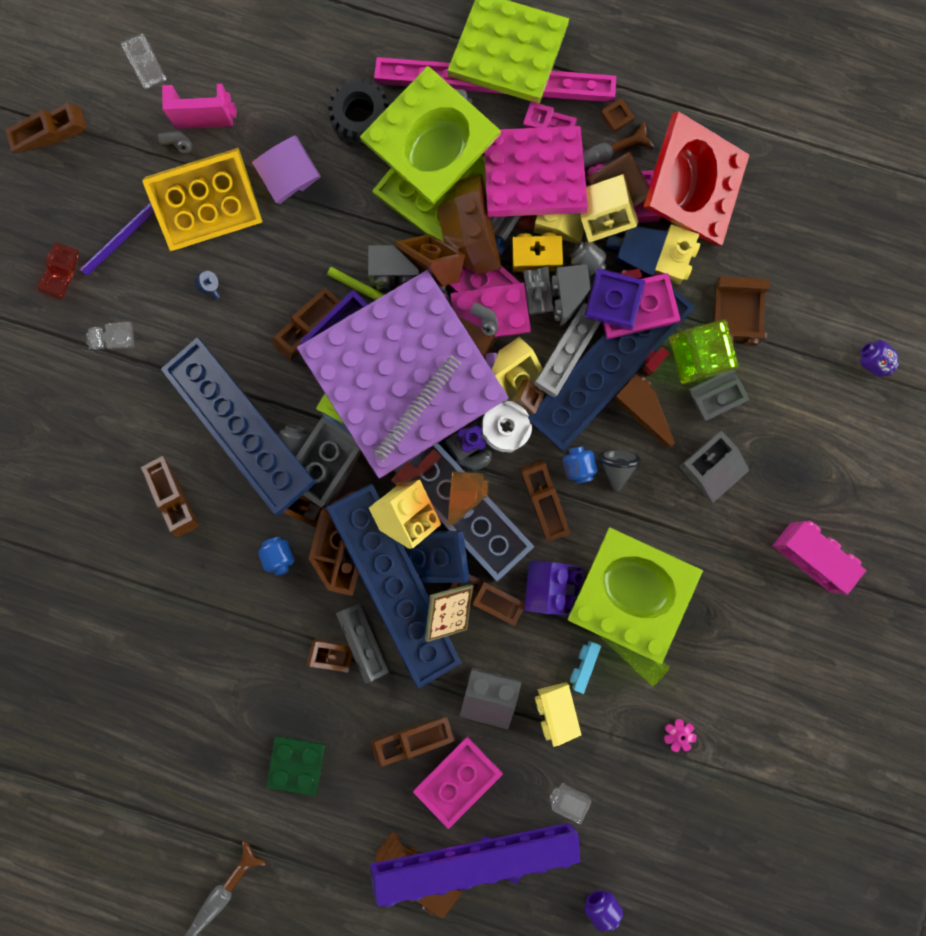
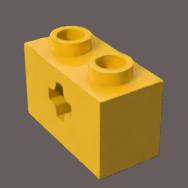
(524, 256)

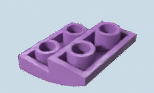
(286, 169)

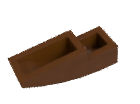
(46, 128)
(303, 322)
(170, 497)
(544, 500)
(492, 600)
(411, 741)

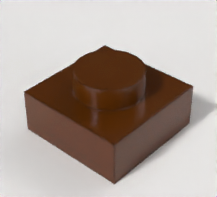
(617, 115)
(529, 396)

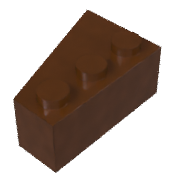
(431, 904)

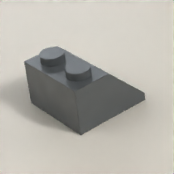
(490, 698)

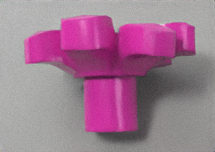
(675, 733)

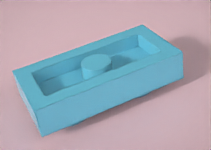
(581, 676)

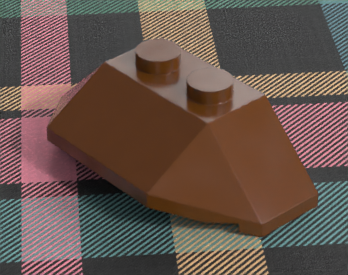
(467, 225)
(331, 557)

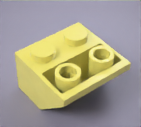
(608, 209)
(406, 514)
(559, 714)

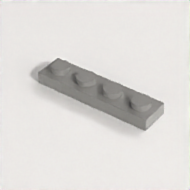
(566, 353)

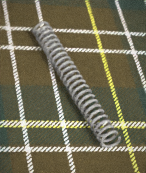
(383, 447)

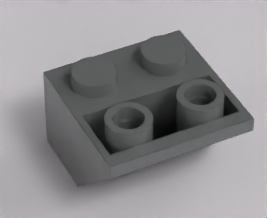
(388, 267)
(570, 290)
(715, 466)

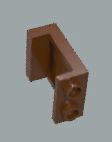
(742, 306)

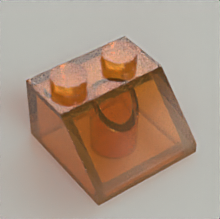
(465, 495)

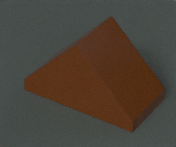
(305, 511)
(329, 655)

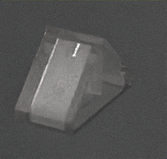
(143, 60)

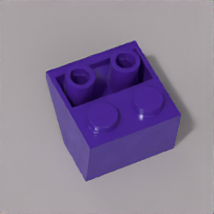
(553, 587)

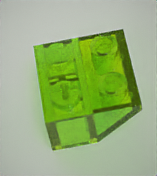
(703, 352)

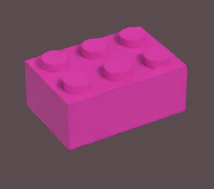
(820, 557)

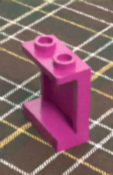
(198, 111)

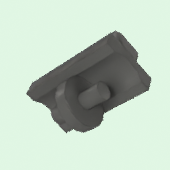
(538, 290)

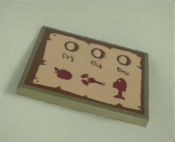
(448, 612)

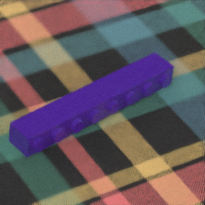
(474, 864)

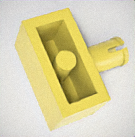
(676, 254)

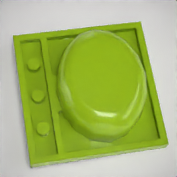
(430, 135)
(635, 595)

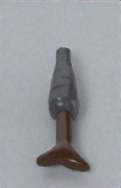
(603, 152)
(221, 894)

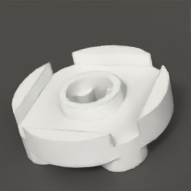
(519, 423)

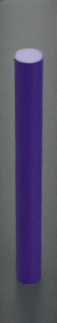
(120, 237)

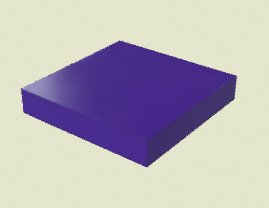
(614, 299)

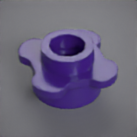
(467, 444)

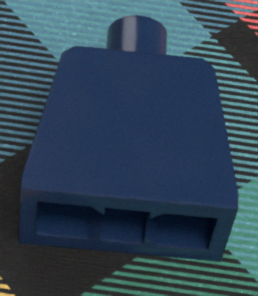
(638, 249)

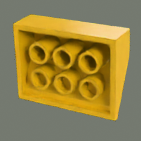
(203, 199)

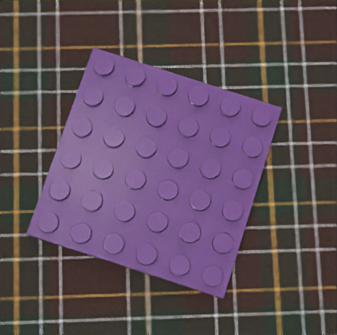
(383, 360)

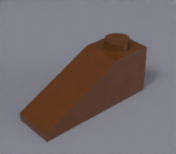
(643, 405)

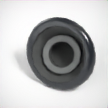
(619, 466)

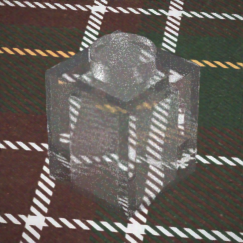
(570, 803)

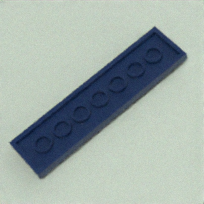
(599, 379)
(238, 426)
(392, 587)

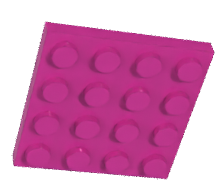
(536, 172)

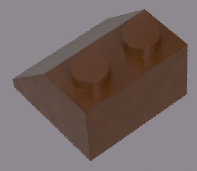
(435, 256)

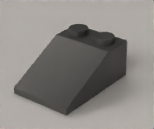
(329, 459)

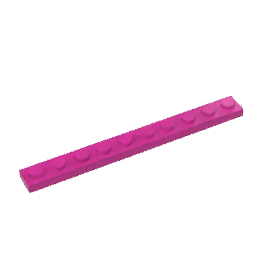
(559, 85)

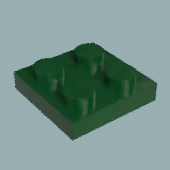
(296, 765)

